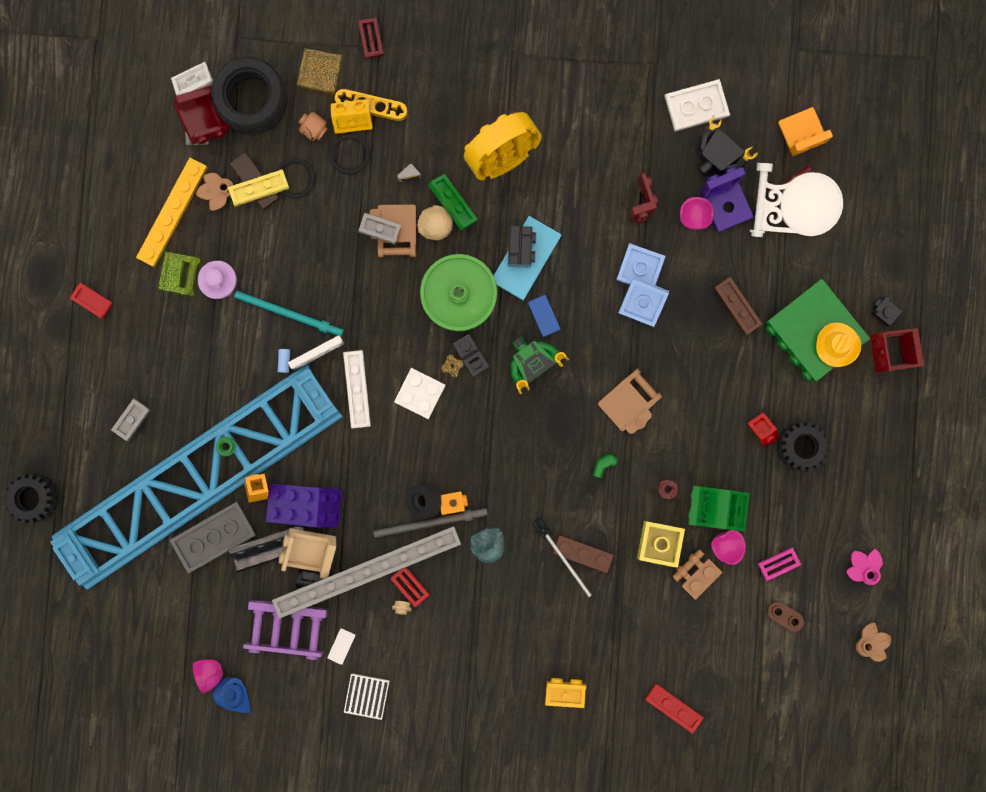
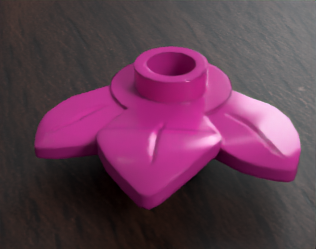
(863, 565)

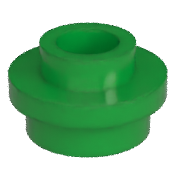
(219, 446)

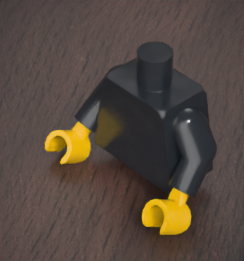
(720, 152)

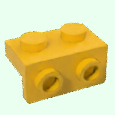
(565, 693)

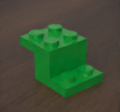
(719, 508)

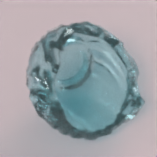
(488, 545)

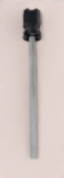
(540, 526)

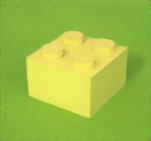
(660, 544)

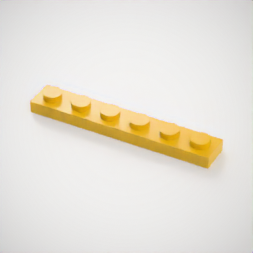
(172, 212)

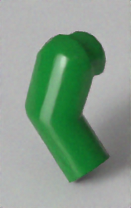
(604, 462)

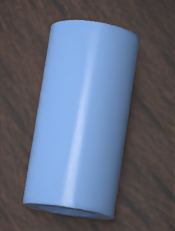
(283, 359)

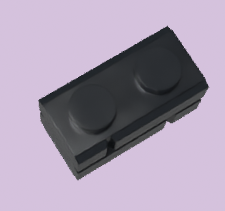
(520, 246)

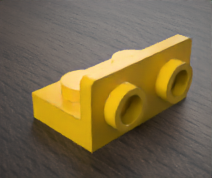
(351, 116)

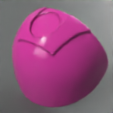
(696, 213)
(729, 547)
(207, 674)

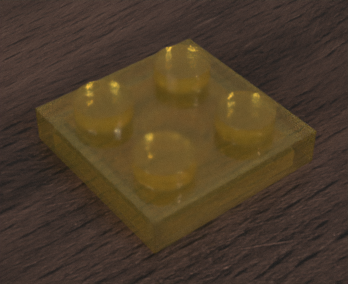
(319, 71)

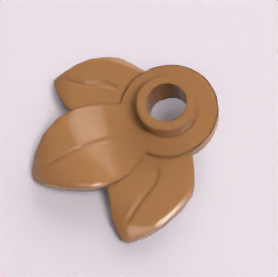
(212, 190)
(876, 643)

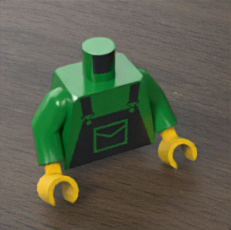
(533, 361)

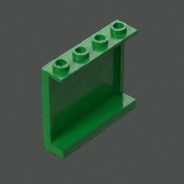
(802, 321)

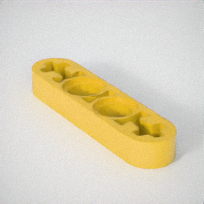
(373, 100)

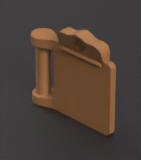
(406, 217)
(627, 406)

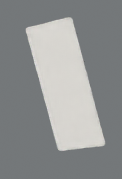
(341, 646)

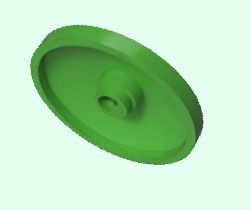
(458, 292)

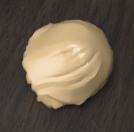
(435, 223)

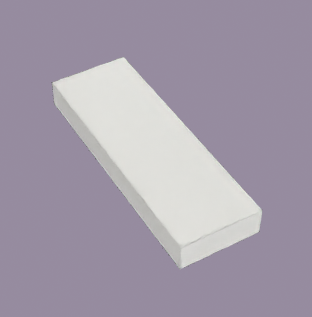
(316, 353)

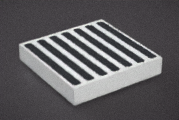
(366, 696)

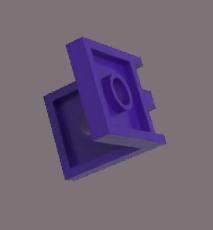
(727, 190)

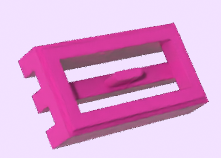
(764, 570)

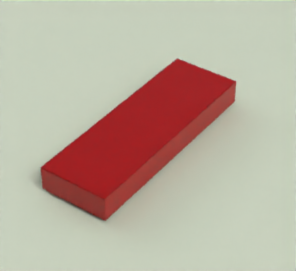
(674, 708)

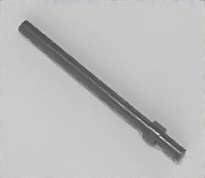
(467, 515)

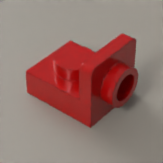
(763, 429)

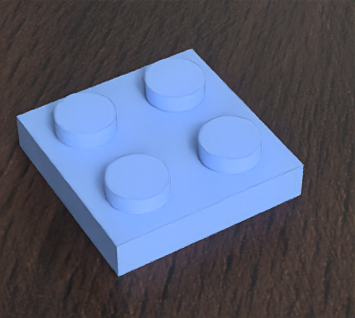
(640, 264)
(643, 301)

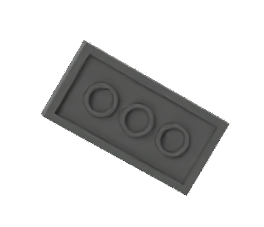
(212, 537)

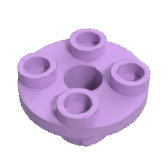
(217, 279)

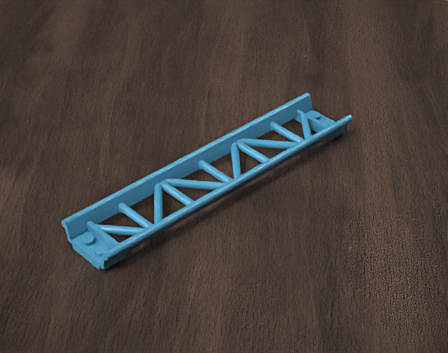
(71, 546)

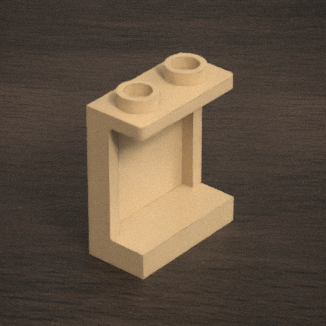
(308, 551)

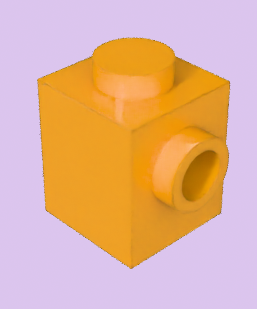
(256, 487)
(453, 502)

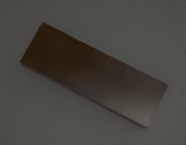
(247, 171)

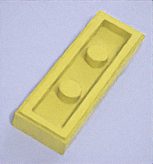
(258, 188)

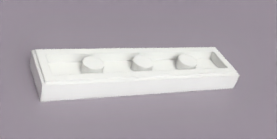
(357, 389)

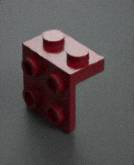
(641, 212)

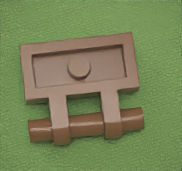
(701, 578)

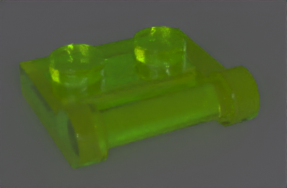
(172, 273)

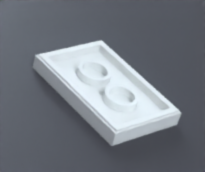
(697, 105)

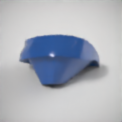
(231, 695)

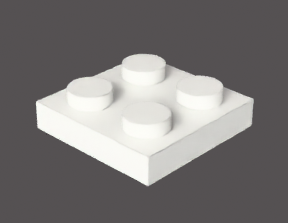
(419, 393)

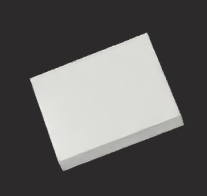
(192, 79)

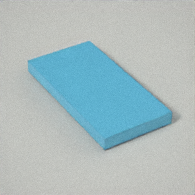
(520, 279)

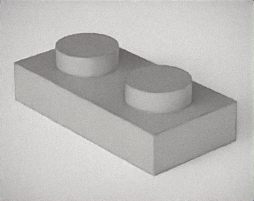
(379, 228)
(130, 420)

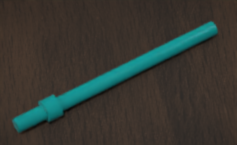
(323, 326)

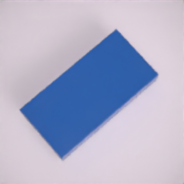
(544, 316)

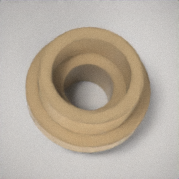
(401, 607)

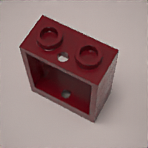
(908, 339)

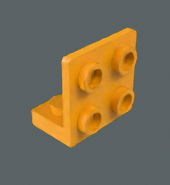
(803, 131)

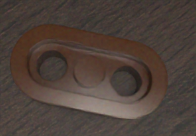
(785, 616)

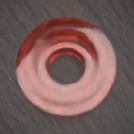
(674, 489)

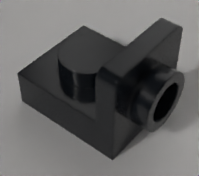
(885, 310)

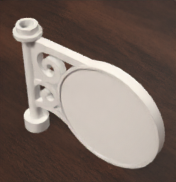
(807, 204)

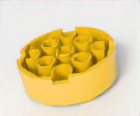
(502, 145)

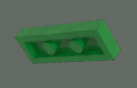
(452, 202)

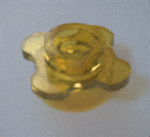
(447, 366)

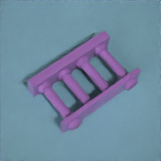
(259, 609)

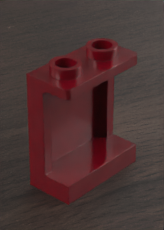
(200, 116)

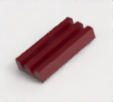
(374, 53)

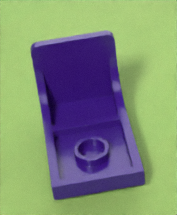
(304, 505)

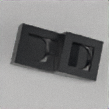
(470, 354)

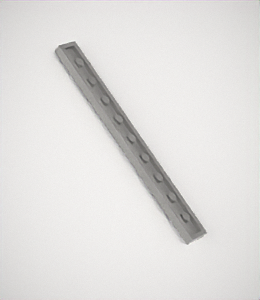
(366, 572)

